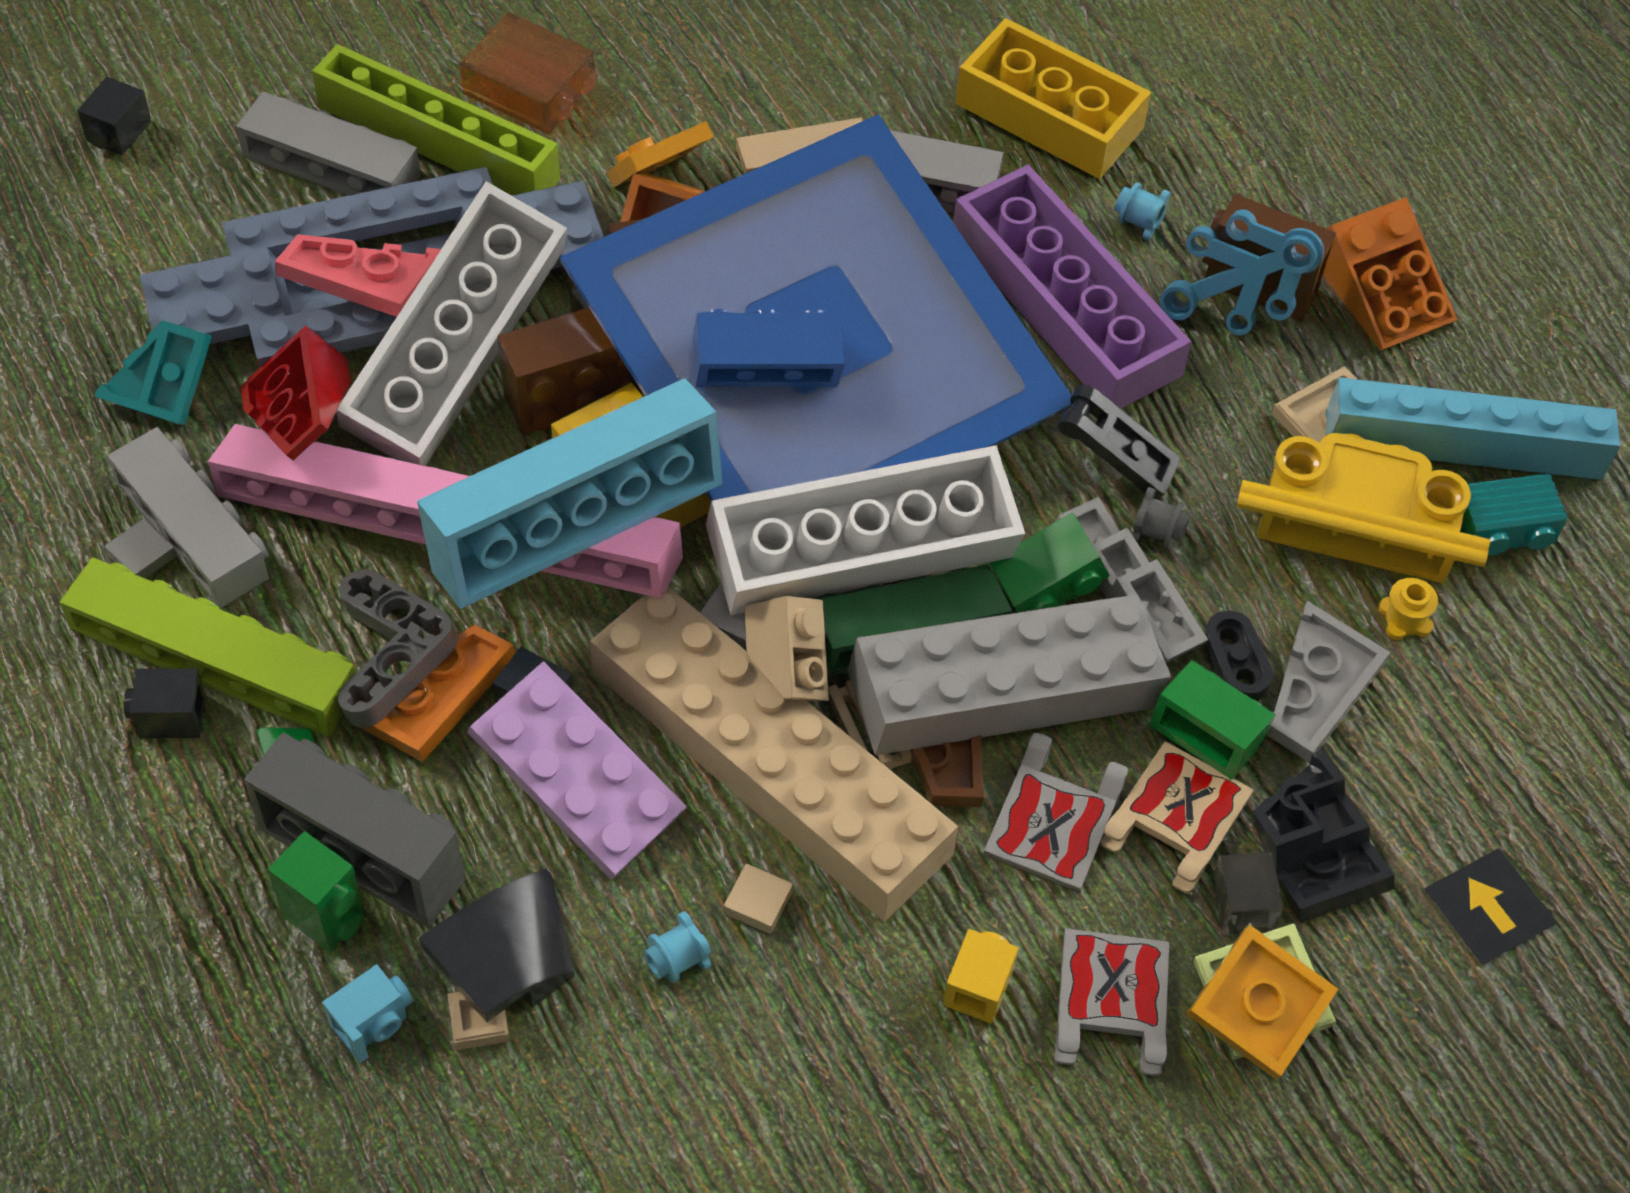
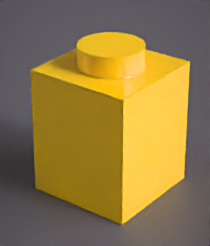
(980, 975)

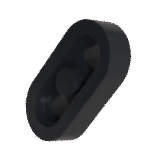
(1240, 660)

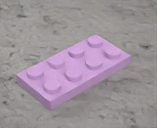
(577, 770)

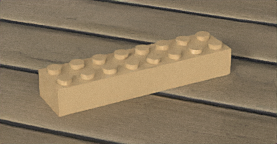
(774, 752)

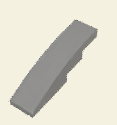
(1133, 574)

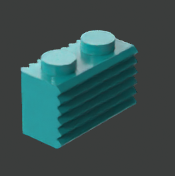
(1515, 513)

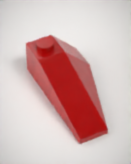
(297, 391)

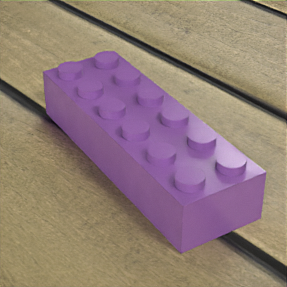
(1071, 288)

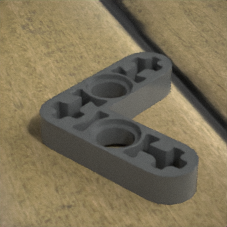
(405, 644)

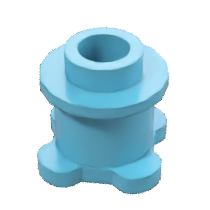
(1142, 208)
(677, 950)

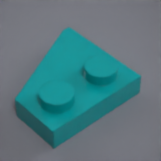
(161, 373)

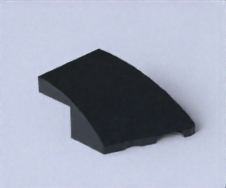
(1320, 843)
(504, 946)

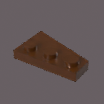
(951, 772)

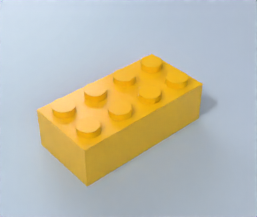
(1052, 97)

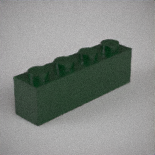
(908, 605)

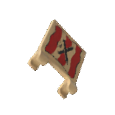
(1183, 807)

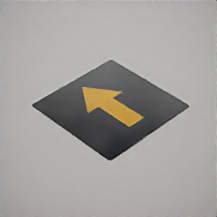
(1490, 906)

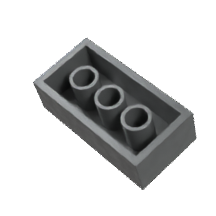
(394, 847)

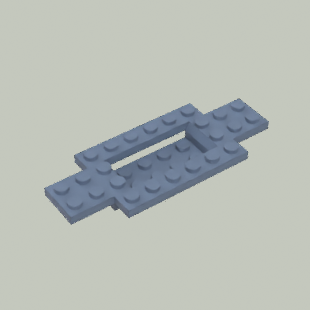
(246, 298)

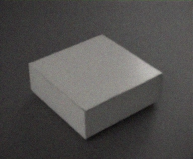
(141, 549)

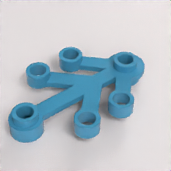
(1246, 270)

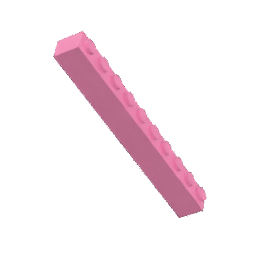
(383, 496)

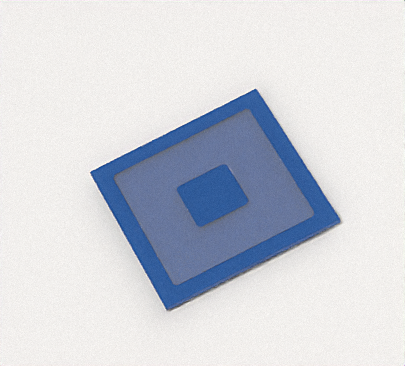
(841, 230)

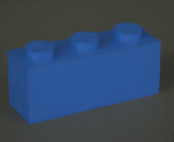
(768, 349)

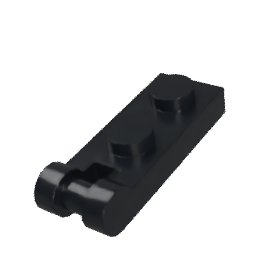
(1119, 440)

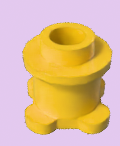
(1409, 608)

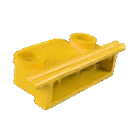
(1365, 506)

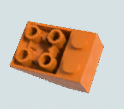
(1387, 275)

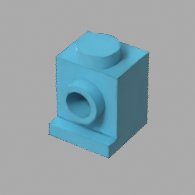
(367, 1010)

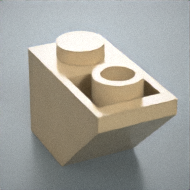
(789, 645)

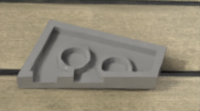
(1322, 680)

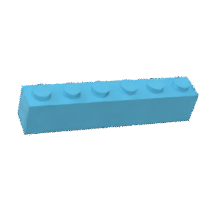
(1478, 427)

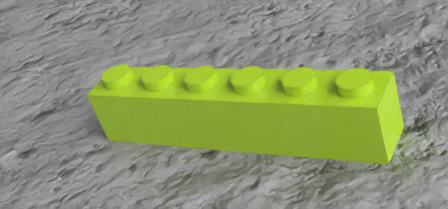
(434, 122)
(191, 633)

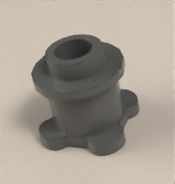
(1160, 520)

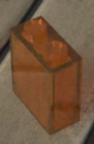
(528, 73)

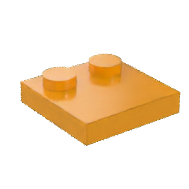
(647, 156)
(1262, 1001)

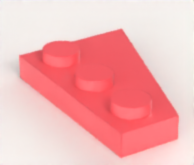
(361, 275)

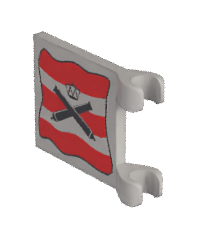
(1051, 823)
(1113, 988)

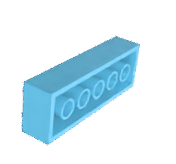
(571, 492)

